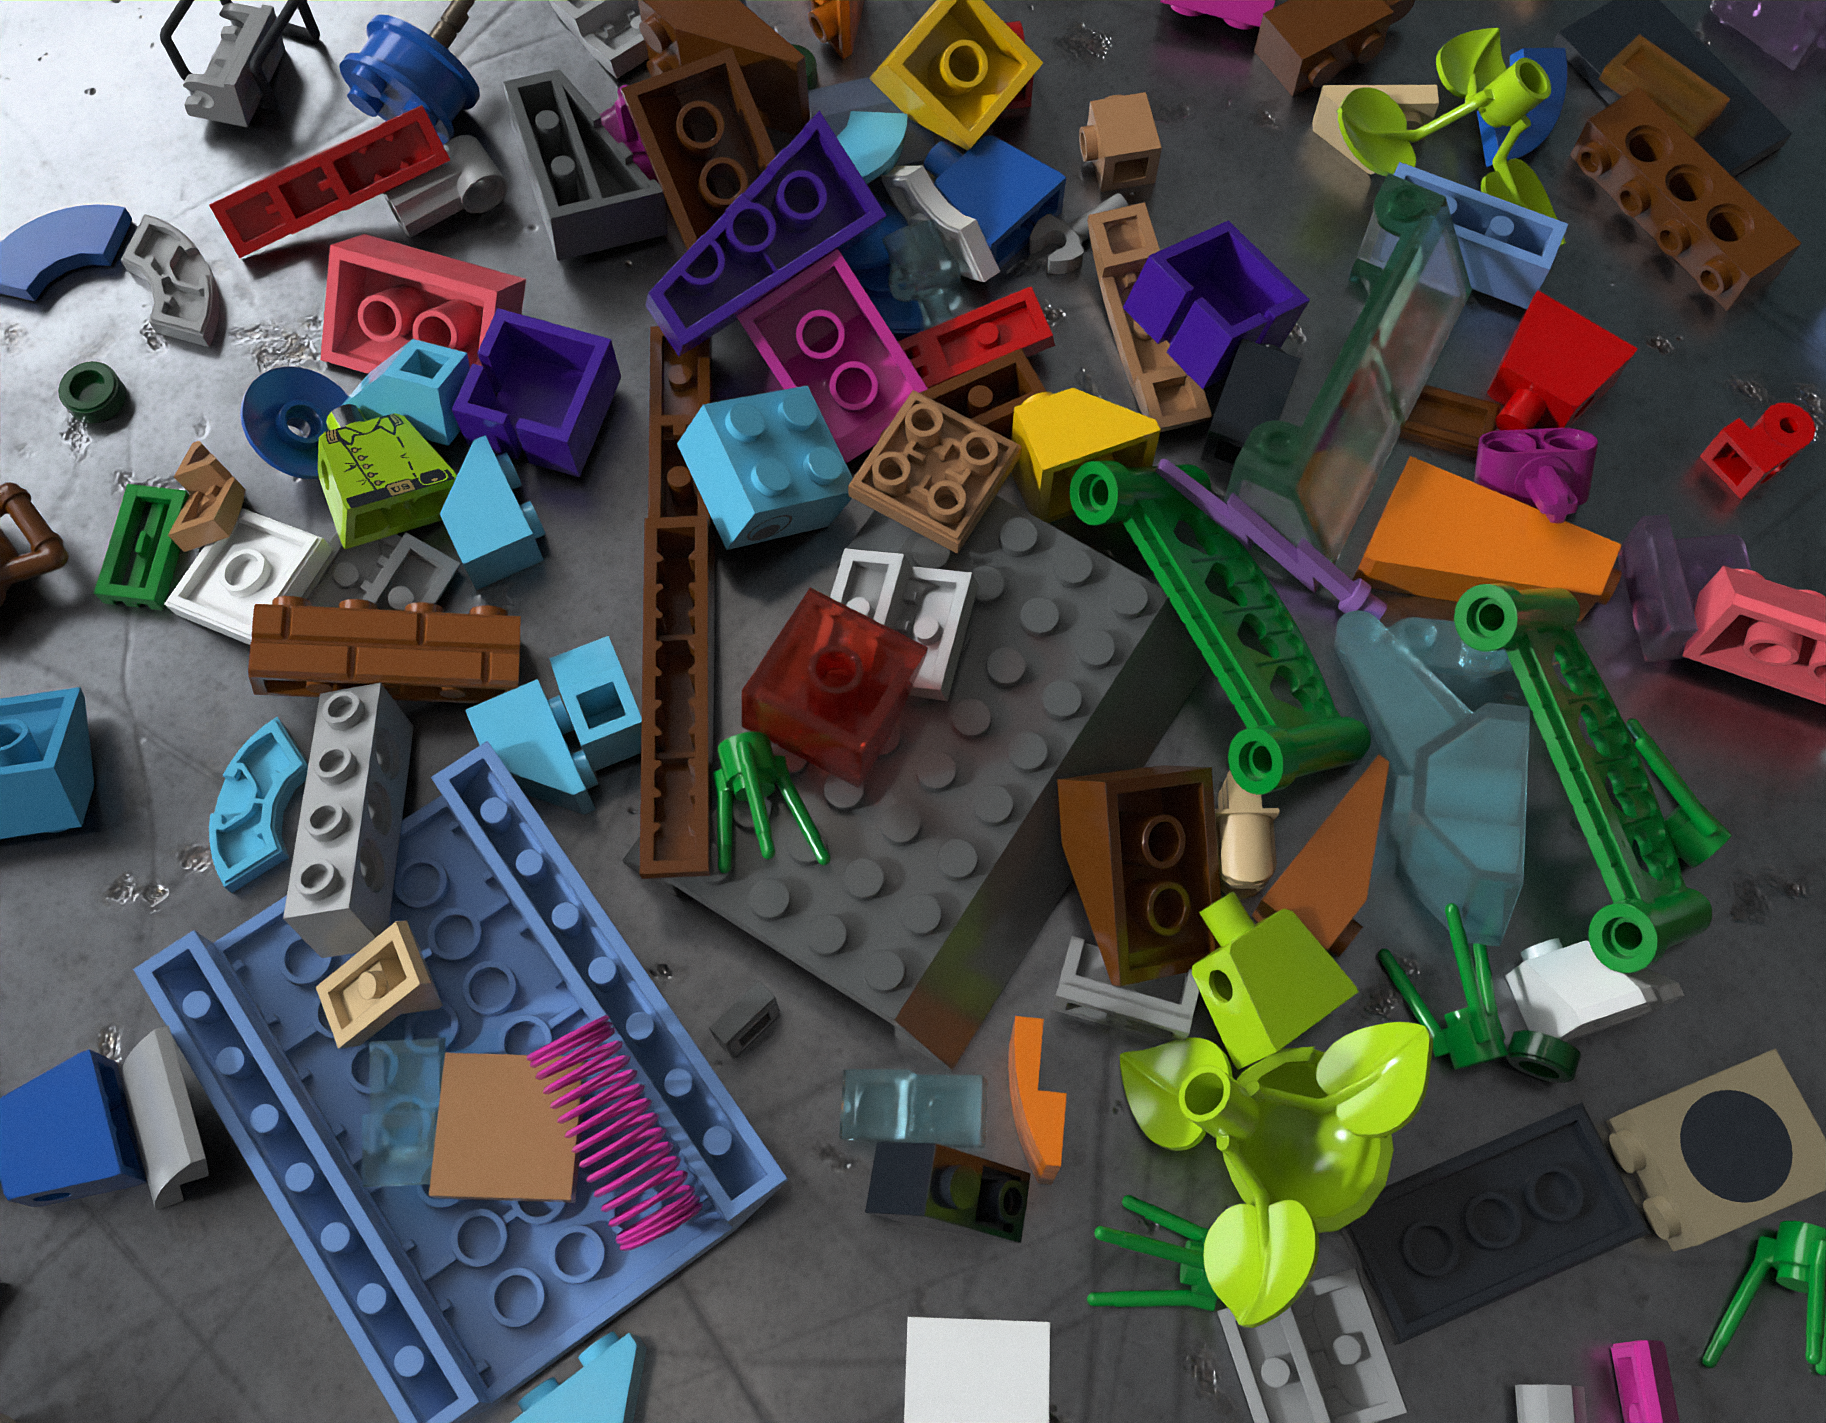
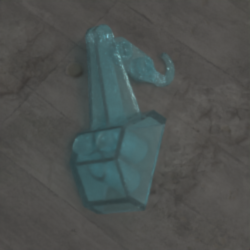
(1454, 769)

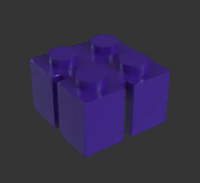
(1211, 296)
(550, 391)

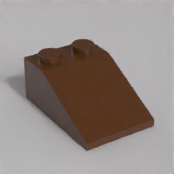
(695, 29)
(1144, 865)

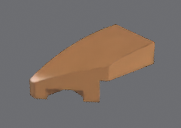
(212, 501)

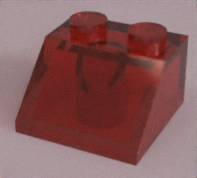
(832, 686)

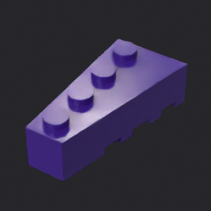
(772, 232)

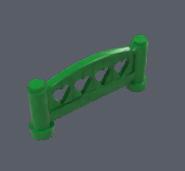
(1279, 738)
(1647, 908)

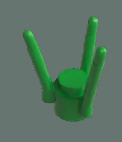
(750, 774)
(1690, 826)
(1472, 1032)
(1191, 1259)
(1801, 1266)

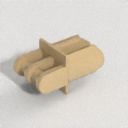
(1244, 840)

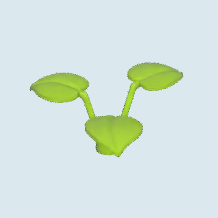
(1472, 70)
(1183, 1089)

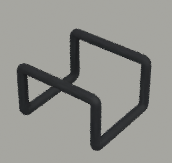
(280, 25)

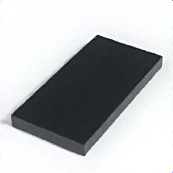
(1737, 136)
(1492, 1223)

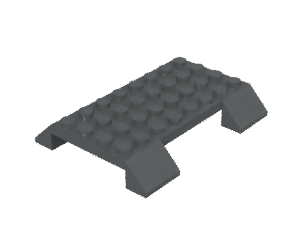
(957, 827)

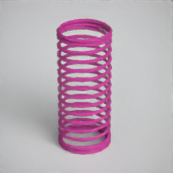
(662, 1220)

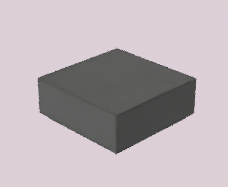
(745, 1019)

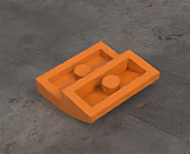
(1036, 1113)

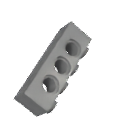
(349, 821)

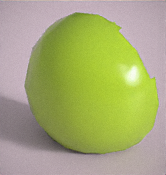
(1308, 1152)

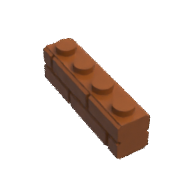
(410, 651)

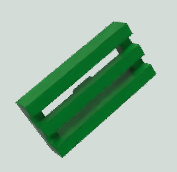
(155, 549)

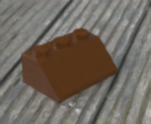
(700, 138)

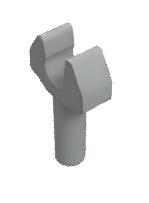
(1068, 235)

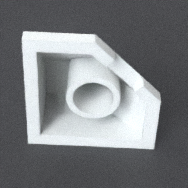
(1574, 994)

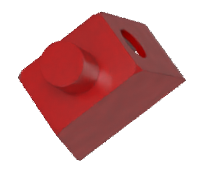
(1555, 367)

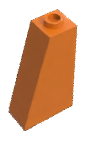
(1455, 534)

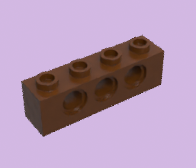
(1683, 198)

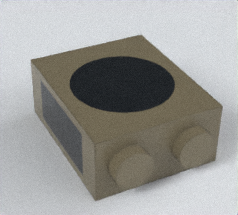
(1722, 1151)

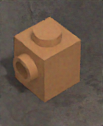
(1121, 141)

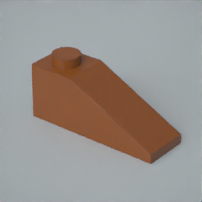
(1334, 868)

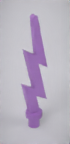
(1249, 528)

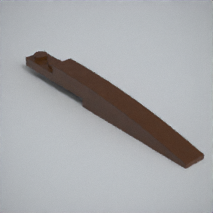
(676, 627)

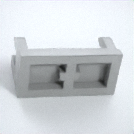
(227, 87)
(1150, 1008)

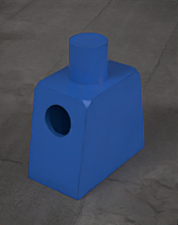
(998, 189)
(68, 1134)

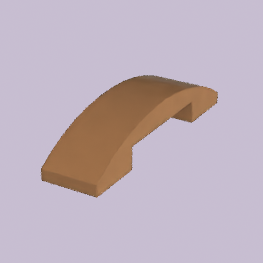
(1162, 389)

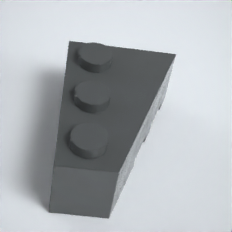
(578, 172)

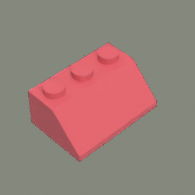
(397, 293)
(1762, 632)

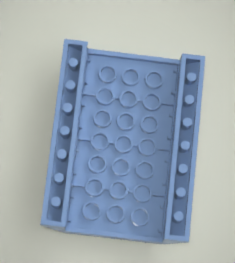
(460, 1293)

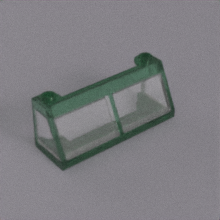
(1322, 474)

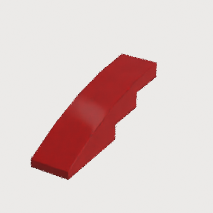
(330, 181)

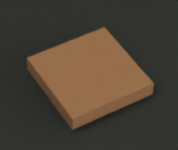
(935, 471)
(500, 1133)

